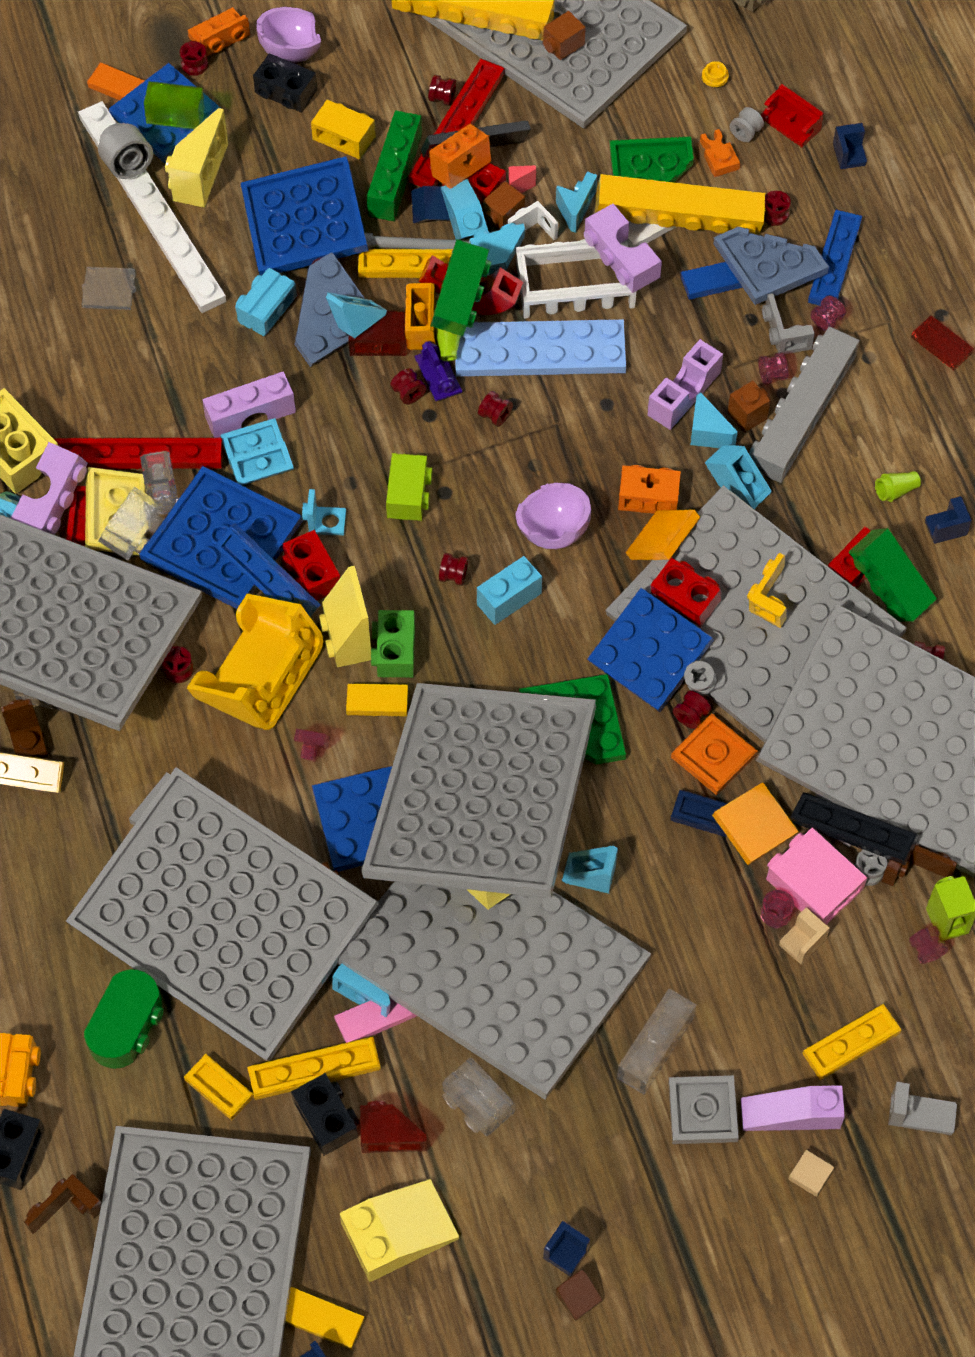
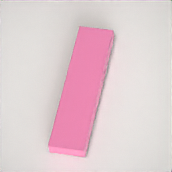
(367, 1020)

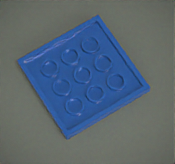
(304, 216)
(200, 517)

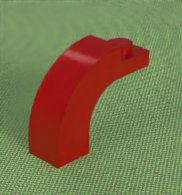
(499, 290)

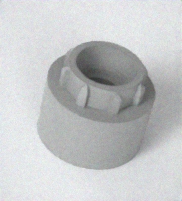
(124, 150)

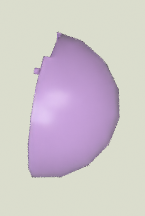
(288, 33)
(554, 515)

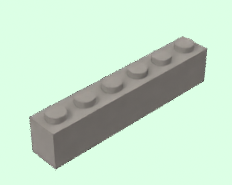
(804, 403)

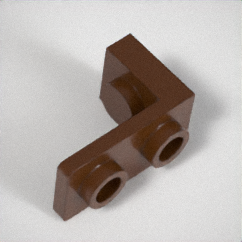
(24, 728)
(934, 862)
(82, 1200)

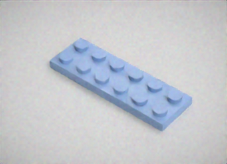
(542, 348)

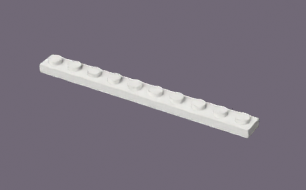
(161, 222)

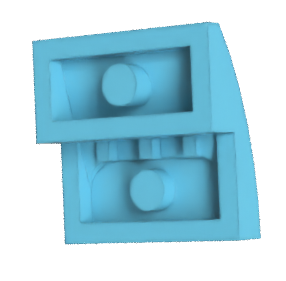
(256, 452)

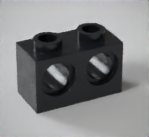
(285, 82)
(320, 1116)
(19, 1150)

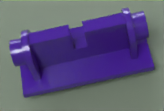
(437, 372)

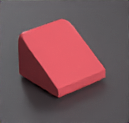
(522, 177)

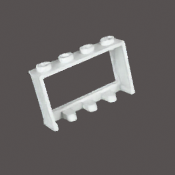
(565, 252)

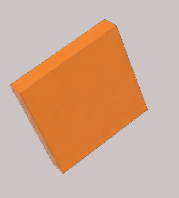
(714, 754)

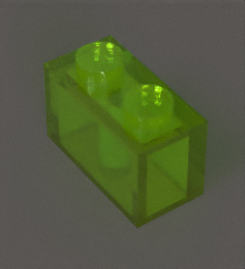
(174, 105)

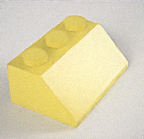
(20, 444)

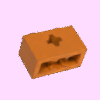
(460, 156)
(648, 489)

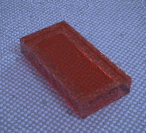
(942, 342)

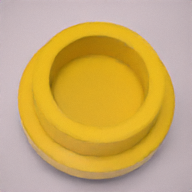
(715, 74)

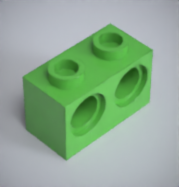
(396, 643)

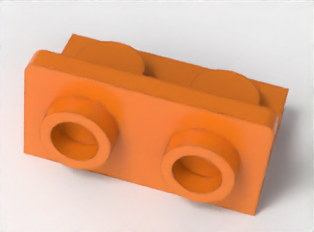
(220, 31)

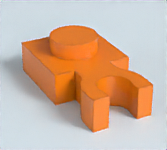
(719, 156)

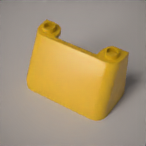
(264, 664)

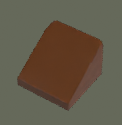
(578, 1294)

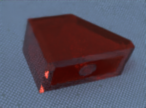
(382, 338)
(388, 1130)

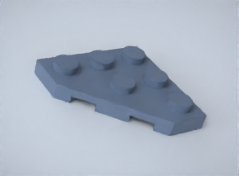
(768, 262)
(317, 329)

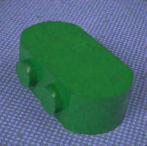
(124, 1019)

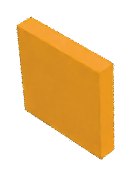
(662, 535)
(755, 823)

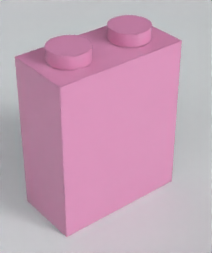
(816, 876)

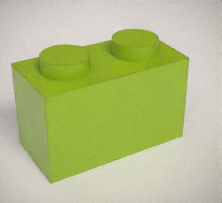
(407, 487)
(951, 907)

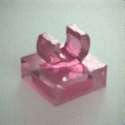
(311, 742)

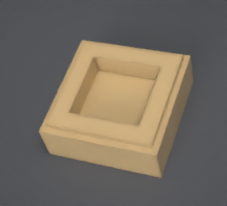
(811, 1173)

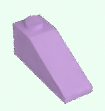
(794, 1109)

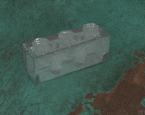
(656, 1041)

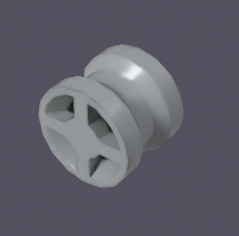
(746, 124)
(705, 682)
(871, 861)

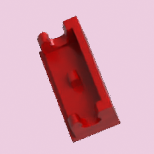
(792, 116)

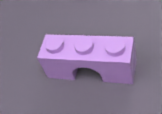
(633, 265)
(675, 397)
(230, 408)
(65, 472)

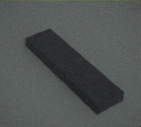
(498, 135)
(854, 828)

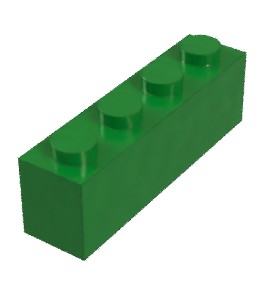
(394, 166)

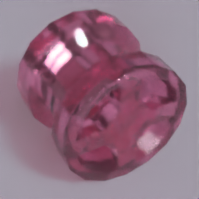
(828, 313)
(773, 368)
(781, 903)
(928, 945)

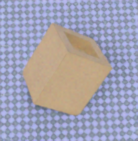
(805, 936)

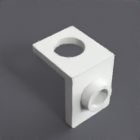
(535, 214)

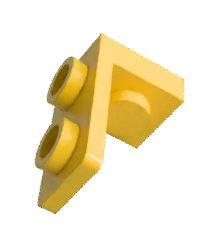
(769, 607)

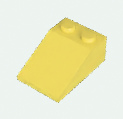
(197, 161)
(346, 621)
(397, 1228)

